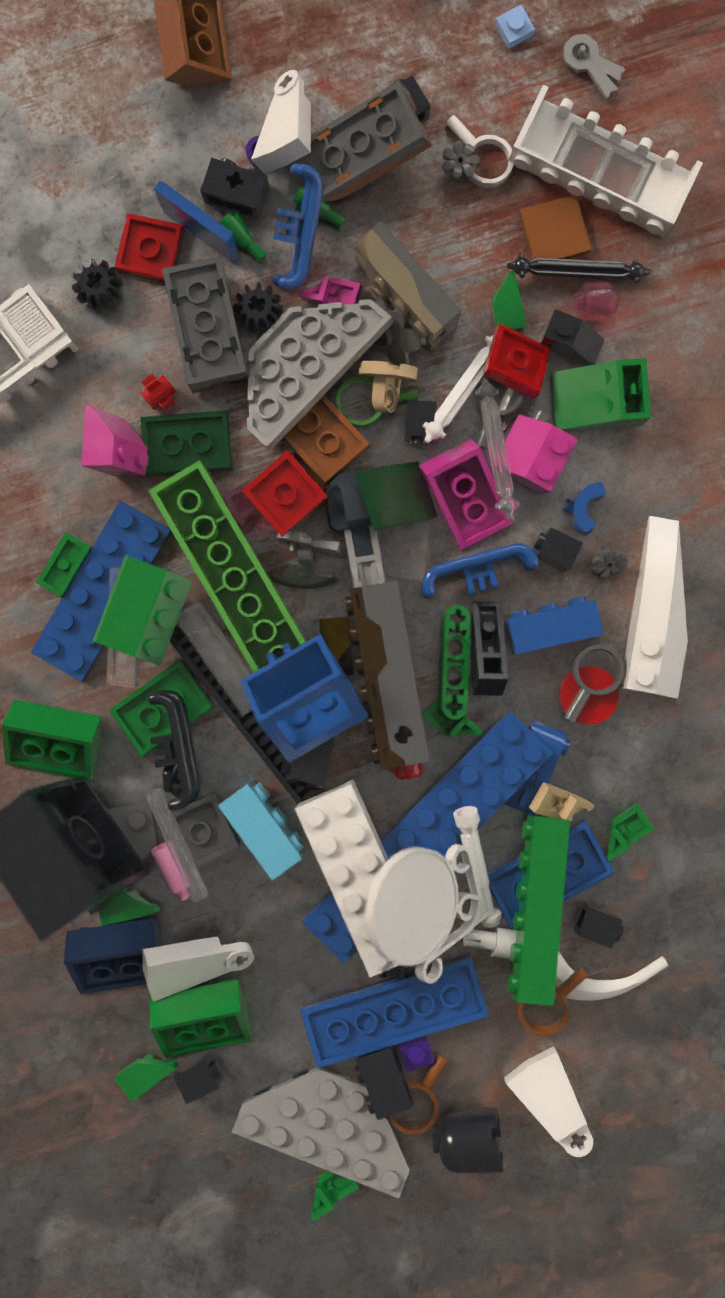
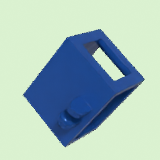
(303, 698)

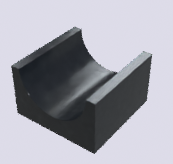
(63, 855)

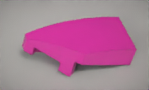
(333, 291)

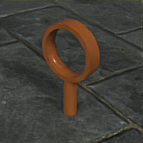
(560, 993)
(425, 1085)

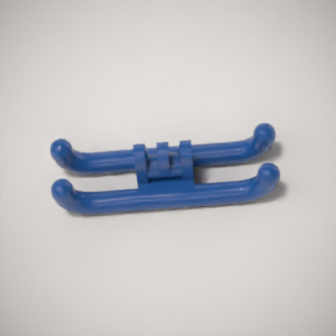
(300, 227)
(479, 568)

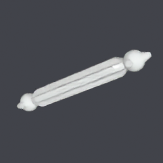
(458, 395)

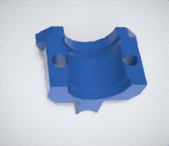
(582, 522)

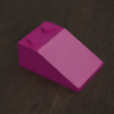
(465, 493)

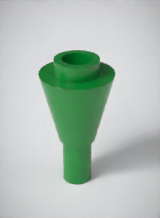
(325, 210)
(242, 235)

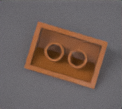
(193, 42)

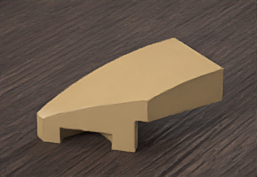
(558, 803)

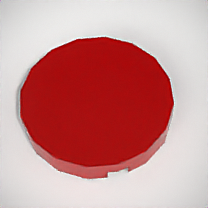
(597, 707)

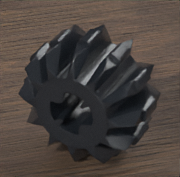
(97, 273)
(265, 300)

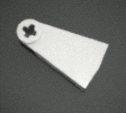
(286, 126)
(189, 963)
(550, 1098)

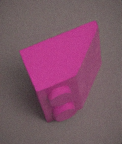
(112, 445)
(537, 453)

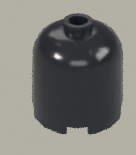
(469, 1141)

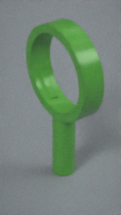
(403, 397)

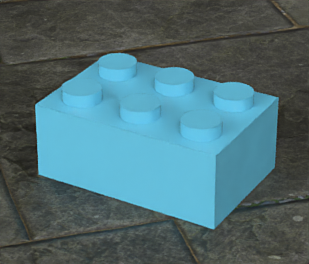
(263, 828)

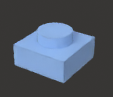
(514, 26)

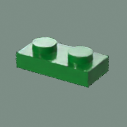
(63, 564)

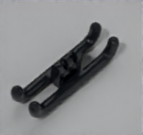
(177, 747)

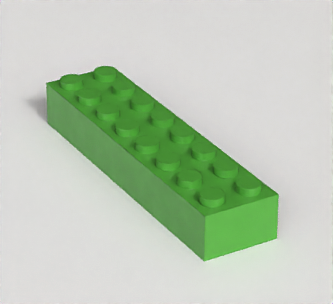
(227, 565)

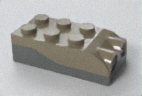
(406, 286)

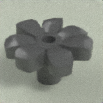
(460, 160)
(608, 562)

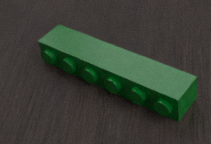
(539, 910)

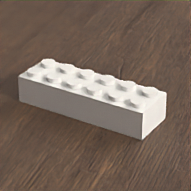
(349, 858)

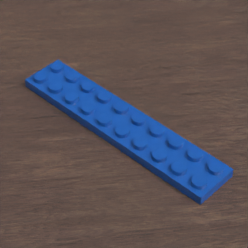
(480, 779)

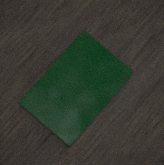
(186, 438)
(395, 495)

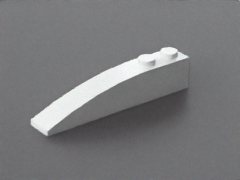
(658, 617)

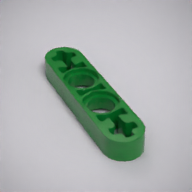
(458, 663)

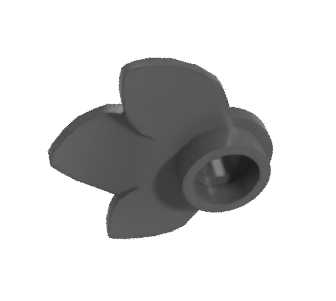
(399, 340)

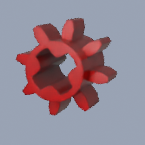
(158, 392)

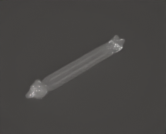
(497, 448)

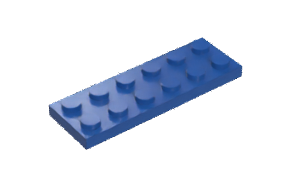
(71, 629)
(393, 1013)

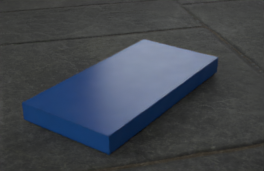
(584, 868)

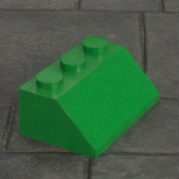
(142, 610)
(51, 739)
(200, 1019)

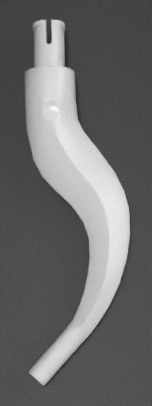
(588, 990)

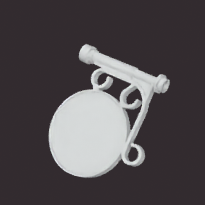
(418, 900)

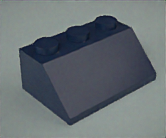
(110, 954)

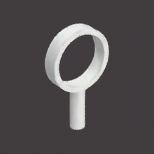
(467, 138)

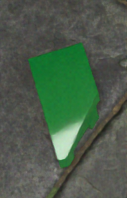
(507, 304)
(451, 728)
(627, 829)
(126, 907)
(143, 1075)
(330, 1190)

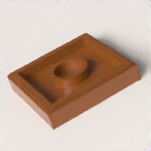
(555, 229)

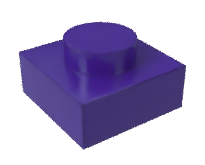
(416, 1053)

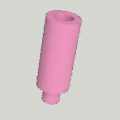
(169, 871)

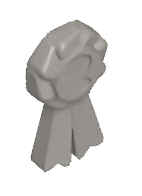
(582, 55)
(295, 537)

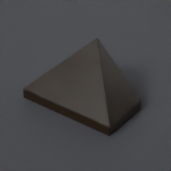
(337, 637)

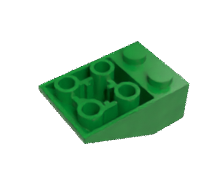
(602, 395)

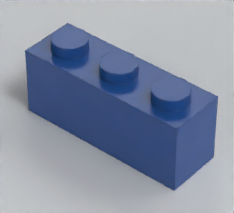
(553, 625)

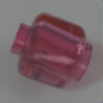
(595, 301)

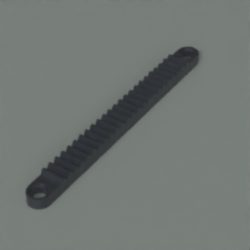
(246, 724)

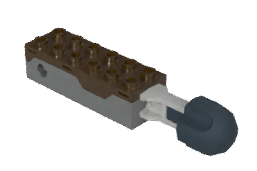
(380, 635)

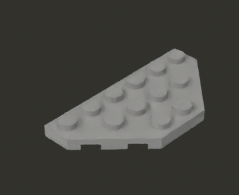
(304, 359)
(327, 1124)

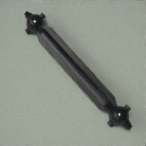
(578, 268)

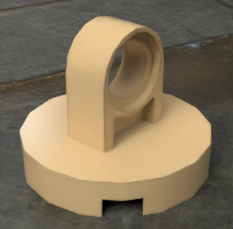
(387, 382)

